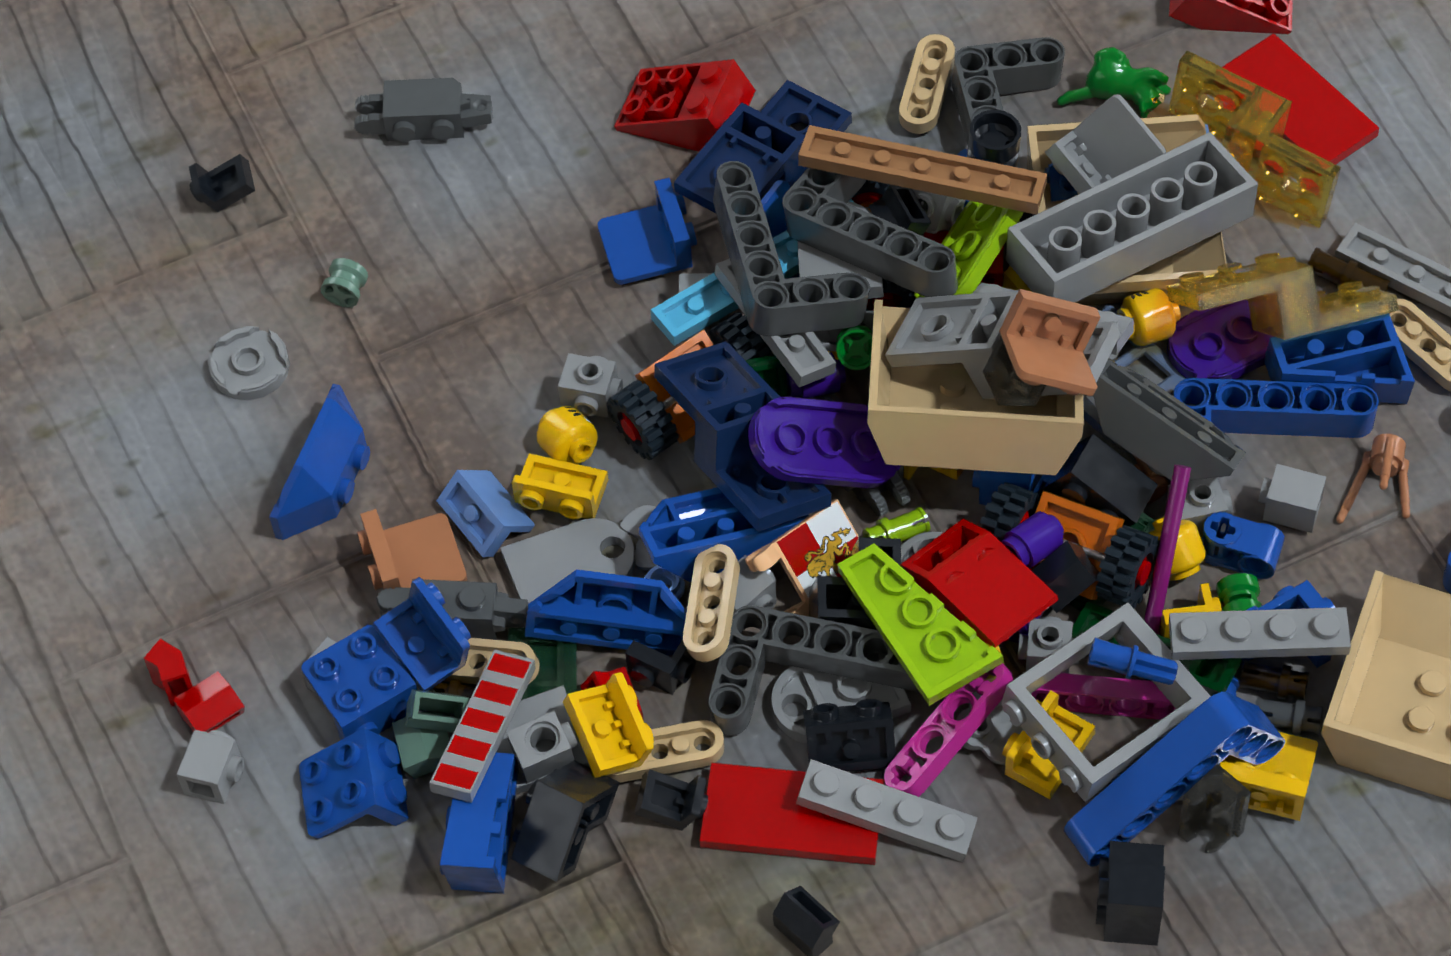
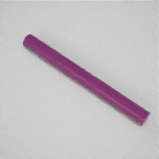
(1167, 546)

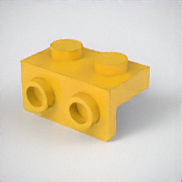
(559, 487)
(610, 726)
(1027, 766)

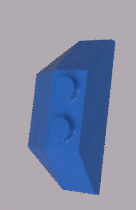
(324, 469)
(696, 522)
(608, 612)

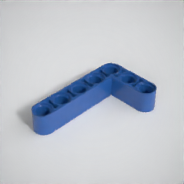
(1294, 404)
(1170, 768)

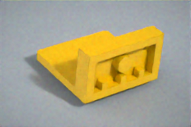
(1282, 781)

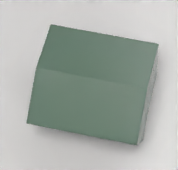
(434, 702)
(419, 748)

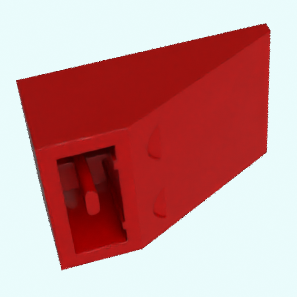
(1235, 15)
(684, 102)
(980, 581)

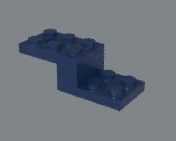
(761, 142)
(721, 398)

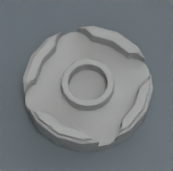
(249, 363)

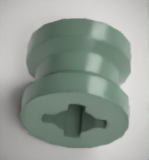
(344, 282)

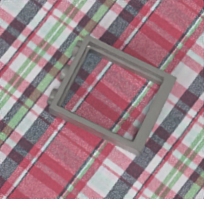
(1053, 743)

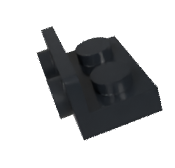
(851, 735)

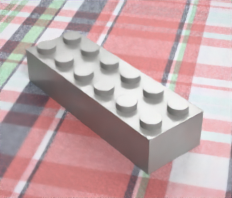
(1132, 221)

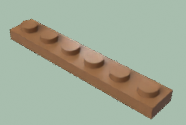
(922, 169)

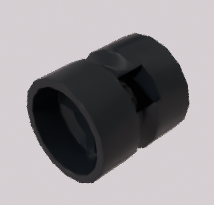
(995, 138)

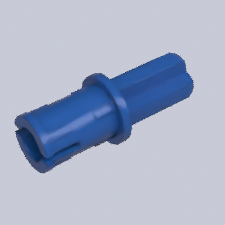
(1131, 662)

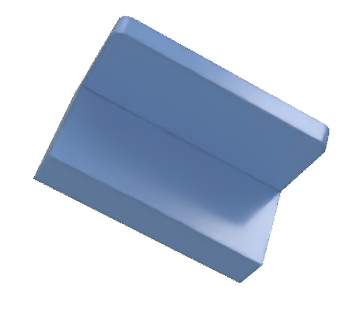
(483, 510)

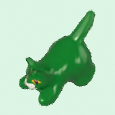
(1114, 75)

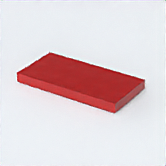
(1319, 114)
(759, 814)

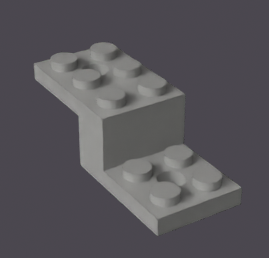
(966, 332)

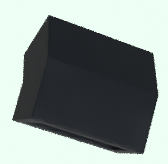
(901, 208)
(1066, 573)
(805, 921)

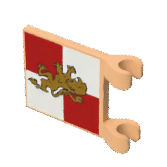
(809, 551)

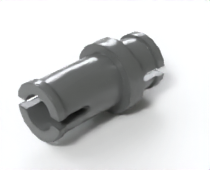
(1292, 715)

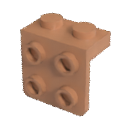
(1048, 341)
(410, 551)

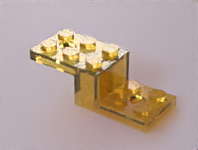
(1252, 131)
(1281, 296)

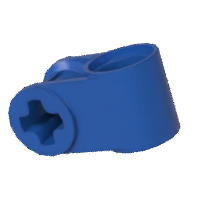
(1243, 546)

